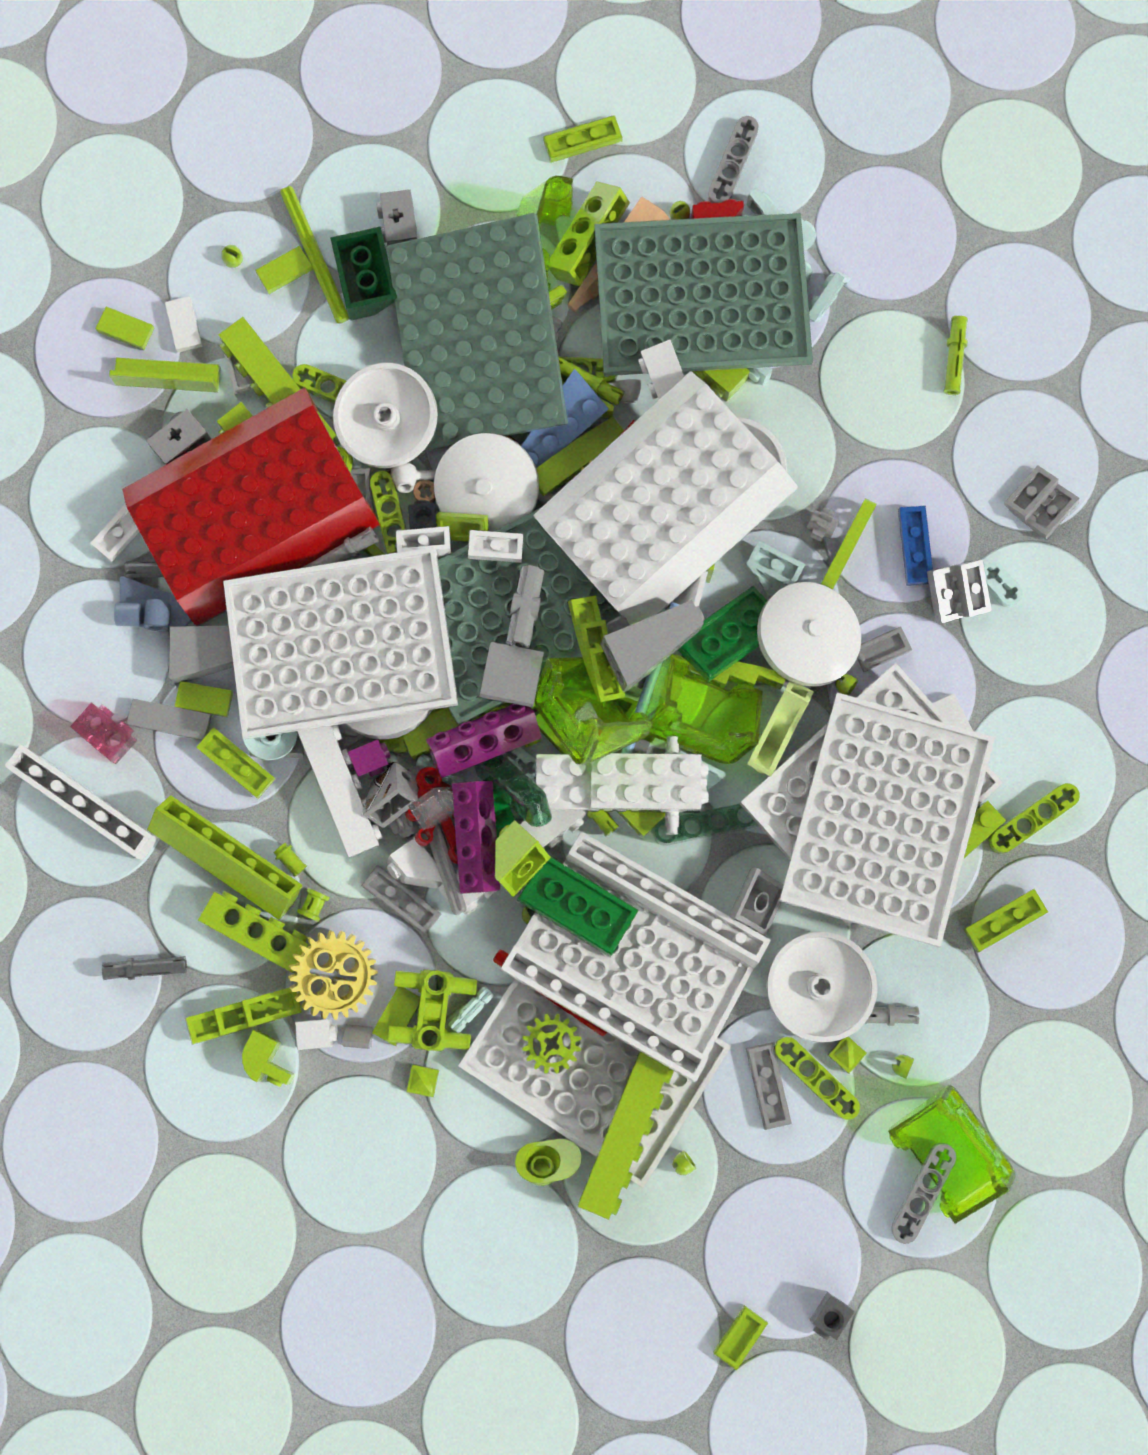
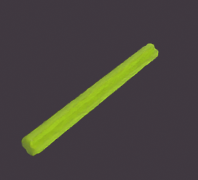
(314, 254)

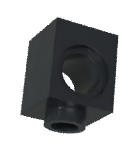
(419, 508)

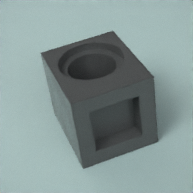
(828, 1304)

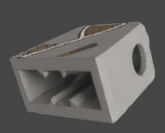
(390, 794)

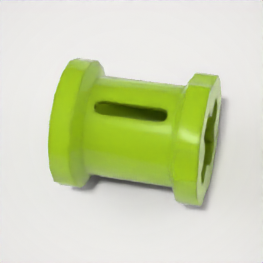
(313, 904)

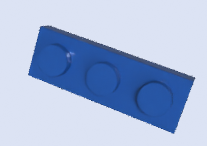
(915, 544)

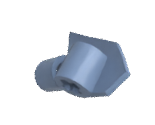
(147, 607)

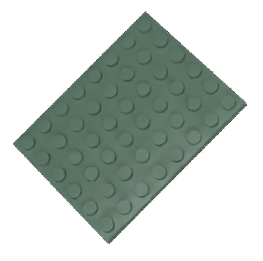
(713, 286)
(480, 328)
(480, 603)

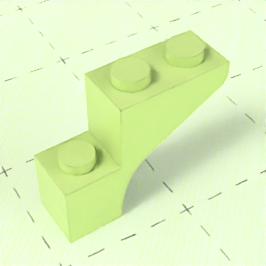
(780, 728)

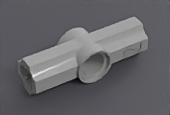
(525, 606)

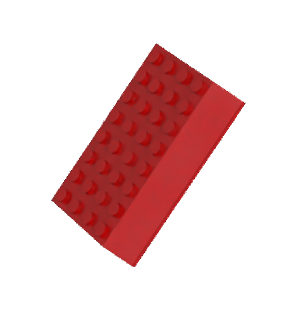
(248, 505)

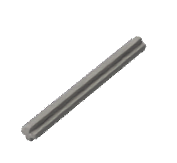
(445, 866)

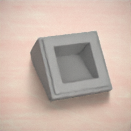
(357, 1036)

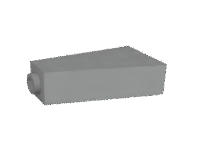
(646, 644)
(198, 652)

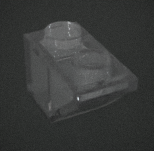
(433, 807)

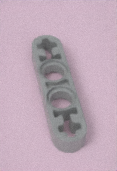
(731, 161)
(918, 1190)

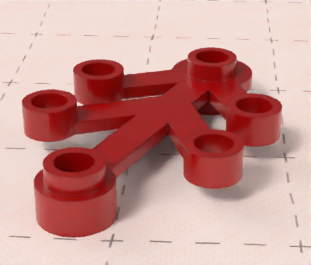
(447, 826)

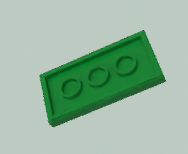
(726, 635)
(578, 906)

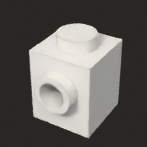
(316, 1034)

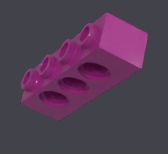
(474, 747)
(475, 836)

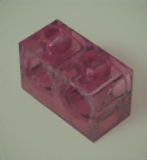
(101, 736)

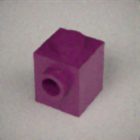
(370, 758)

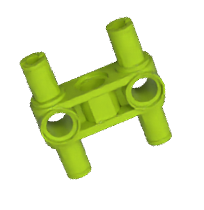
(432, 1010)

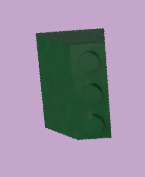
(363, 272)

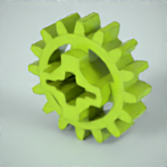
(562, 1050)

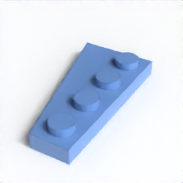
(582, 409)

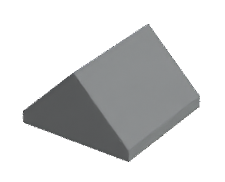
(757, 901)

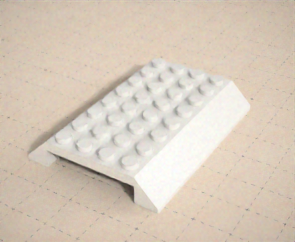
(665, 500)
(668, 976)

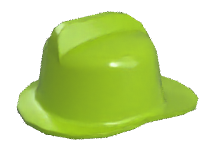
(548, 1161)

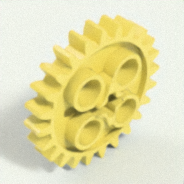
(338, 950)

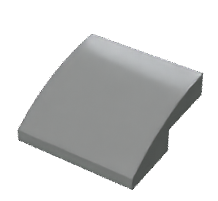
(1041, 502)
(959, 591)
(511, 674)

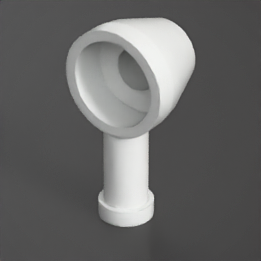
(632, 389)
(406, 476)

